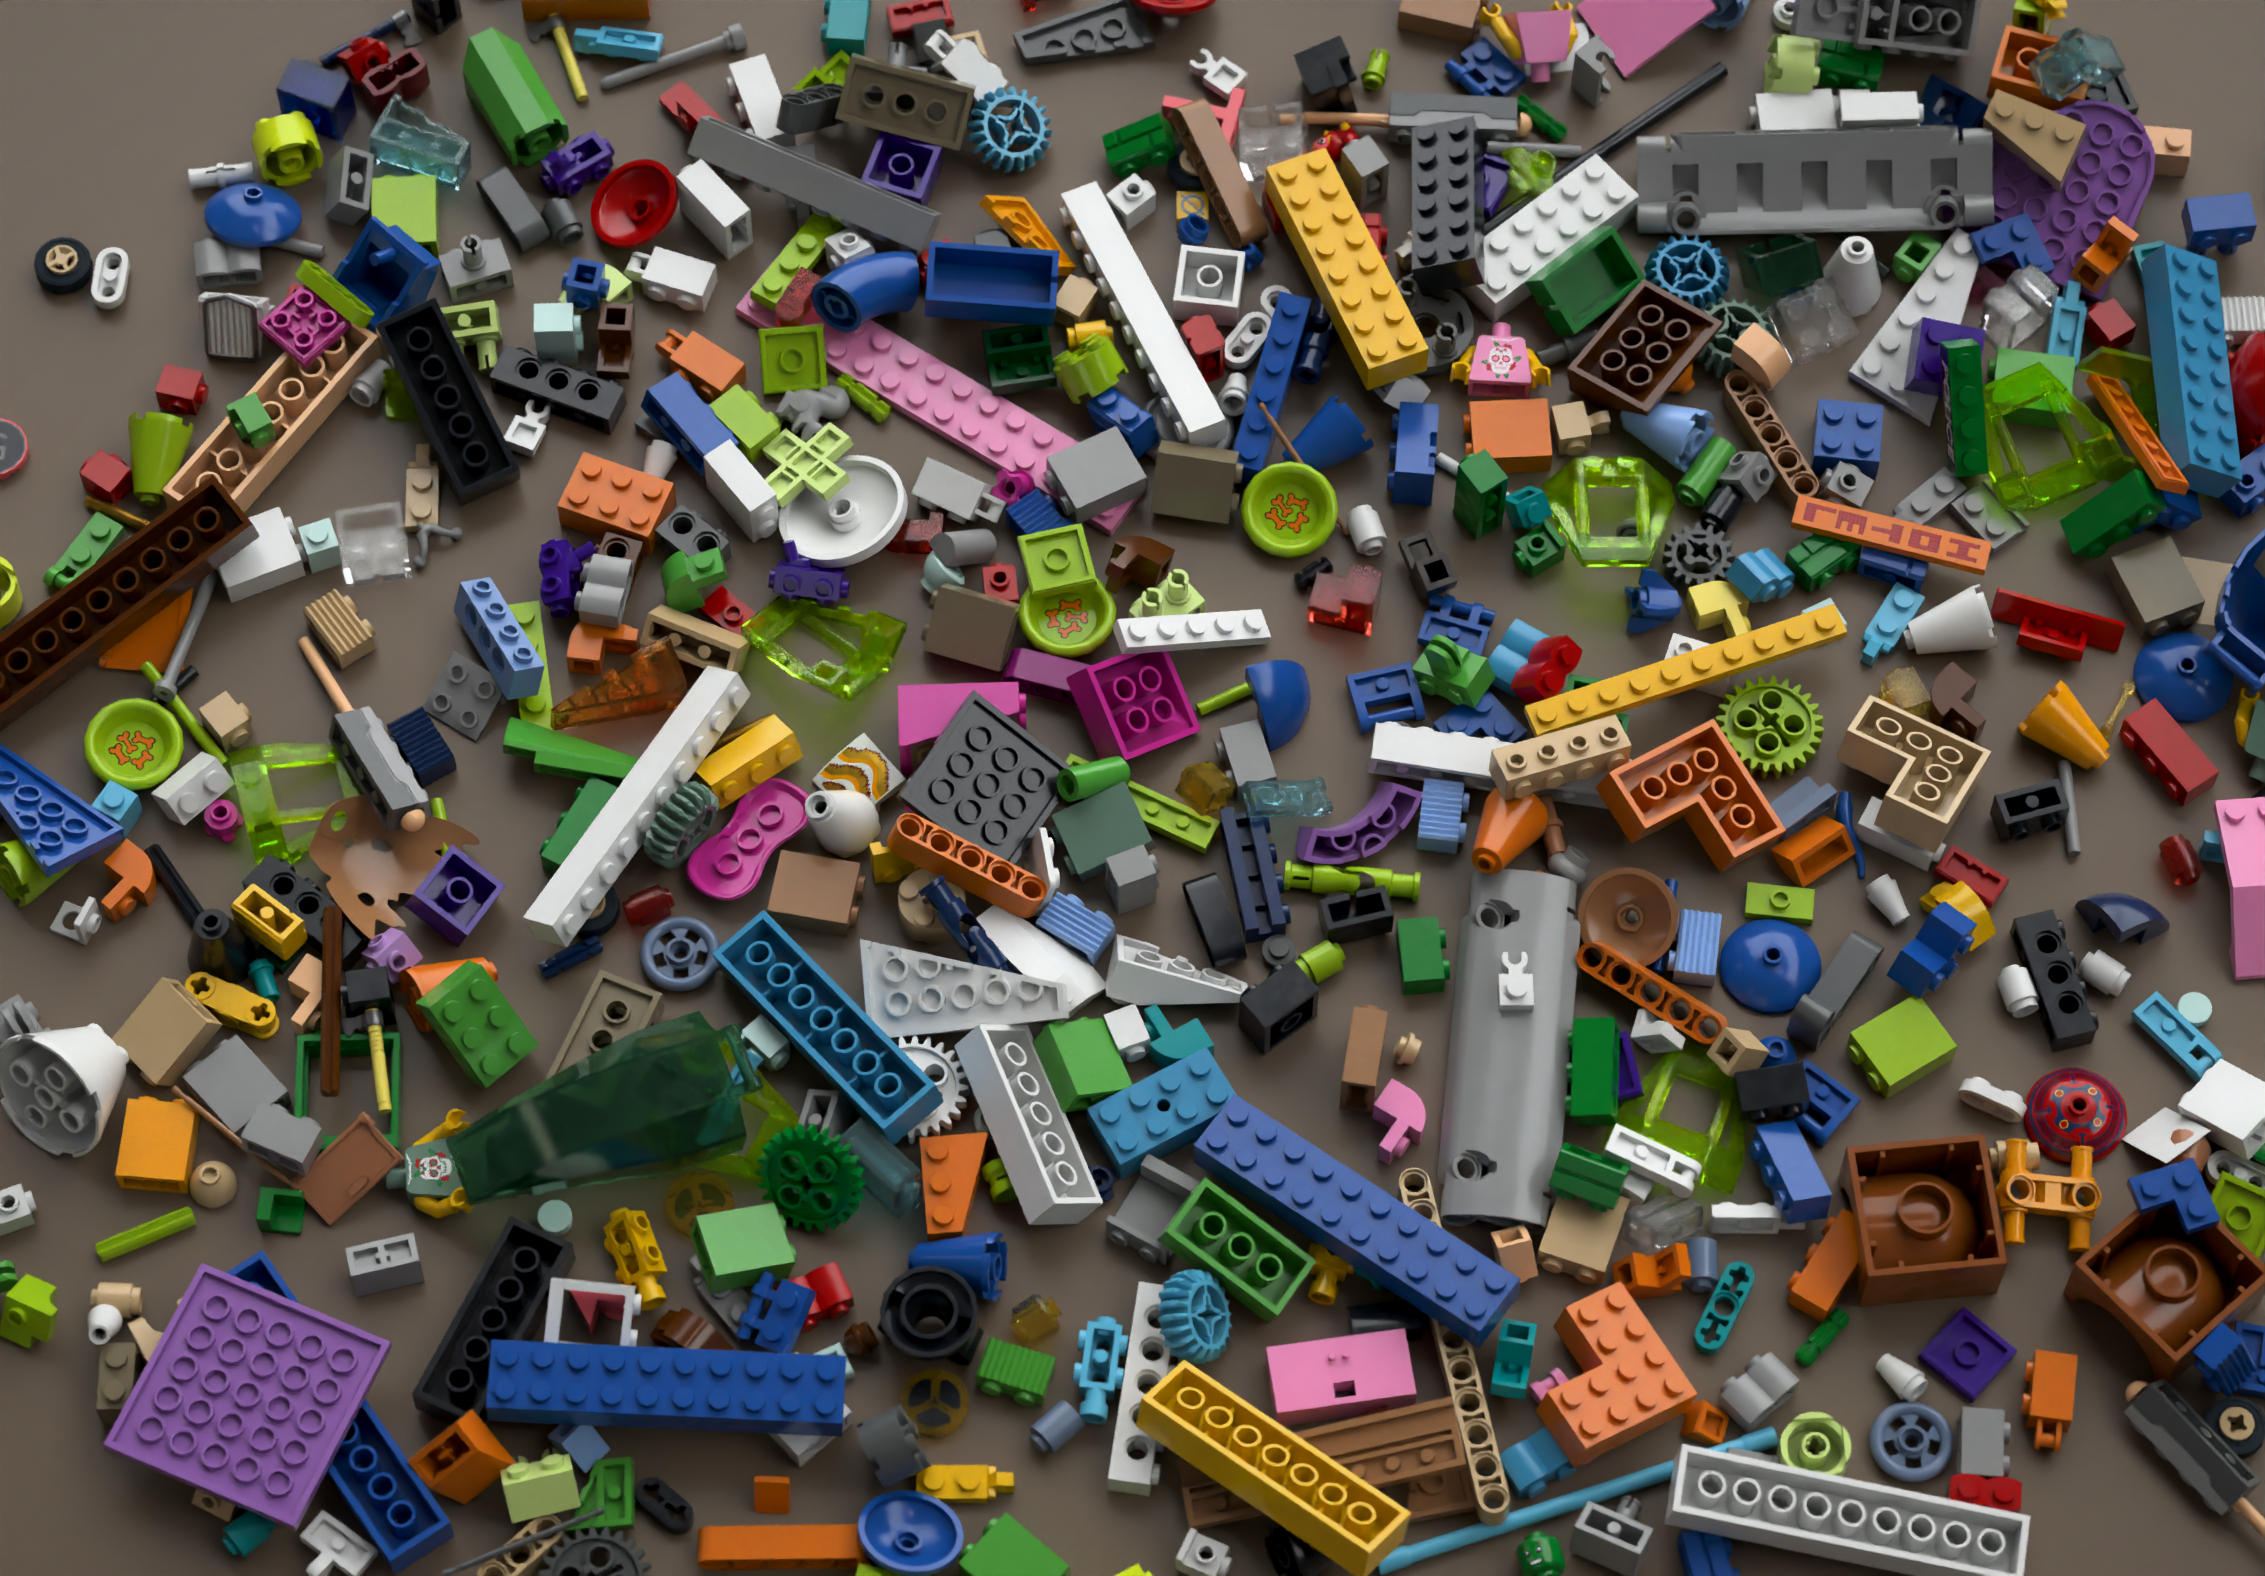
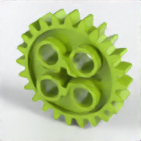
(1791, 711)

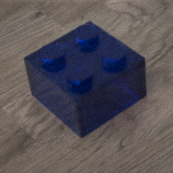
(320, 94)

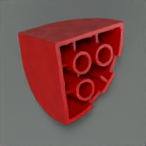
(2248, 392)

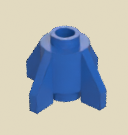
(1652, 602)

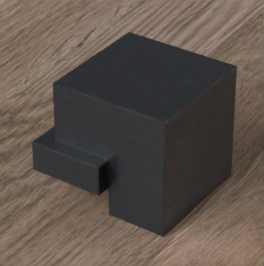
(1327, 76)

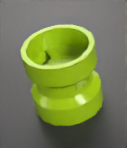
(1001, 1188)

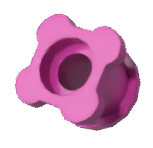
(1012, 486)
(223, 820)

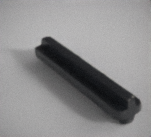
(174, 883)

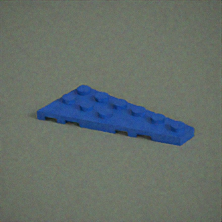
(49, 818)

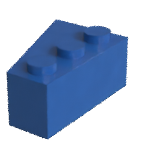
(1413, 453)

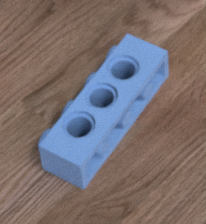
(498, 638)

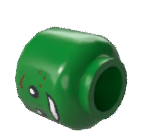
(1540, 1555)

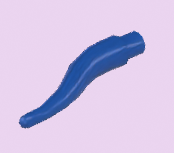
(1844, 816)

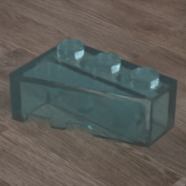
(417, 145)

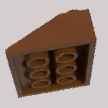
(1641, 350)

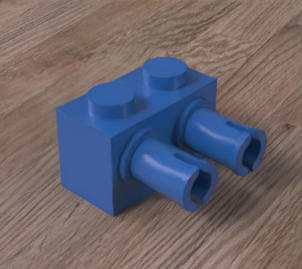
(2218, 221)

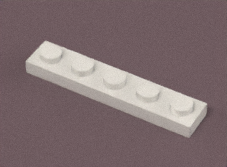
(1191, 631)

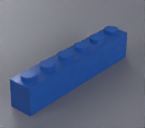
(1272, 382)

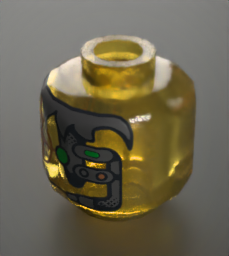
(1035, 1319)

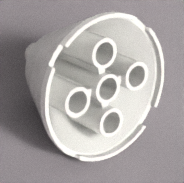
(62, 1086)

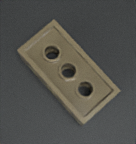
(899, 80)
(595, 1022)

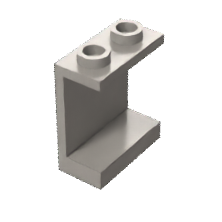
(1150, 1208)

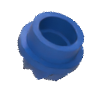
(1192, 230)

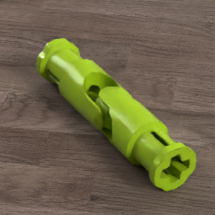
(1332, 879)

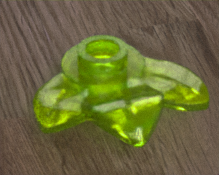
(1530, 169)

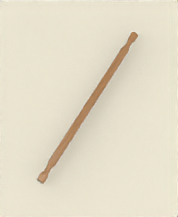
(1293, 453)
(233, 1137)

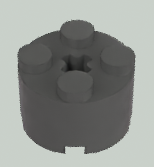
(892, 1446)

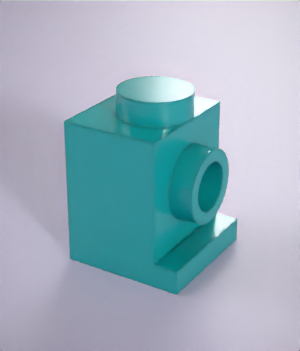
(1527, 507)

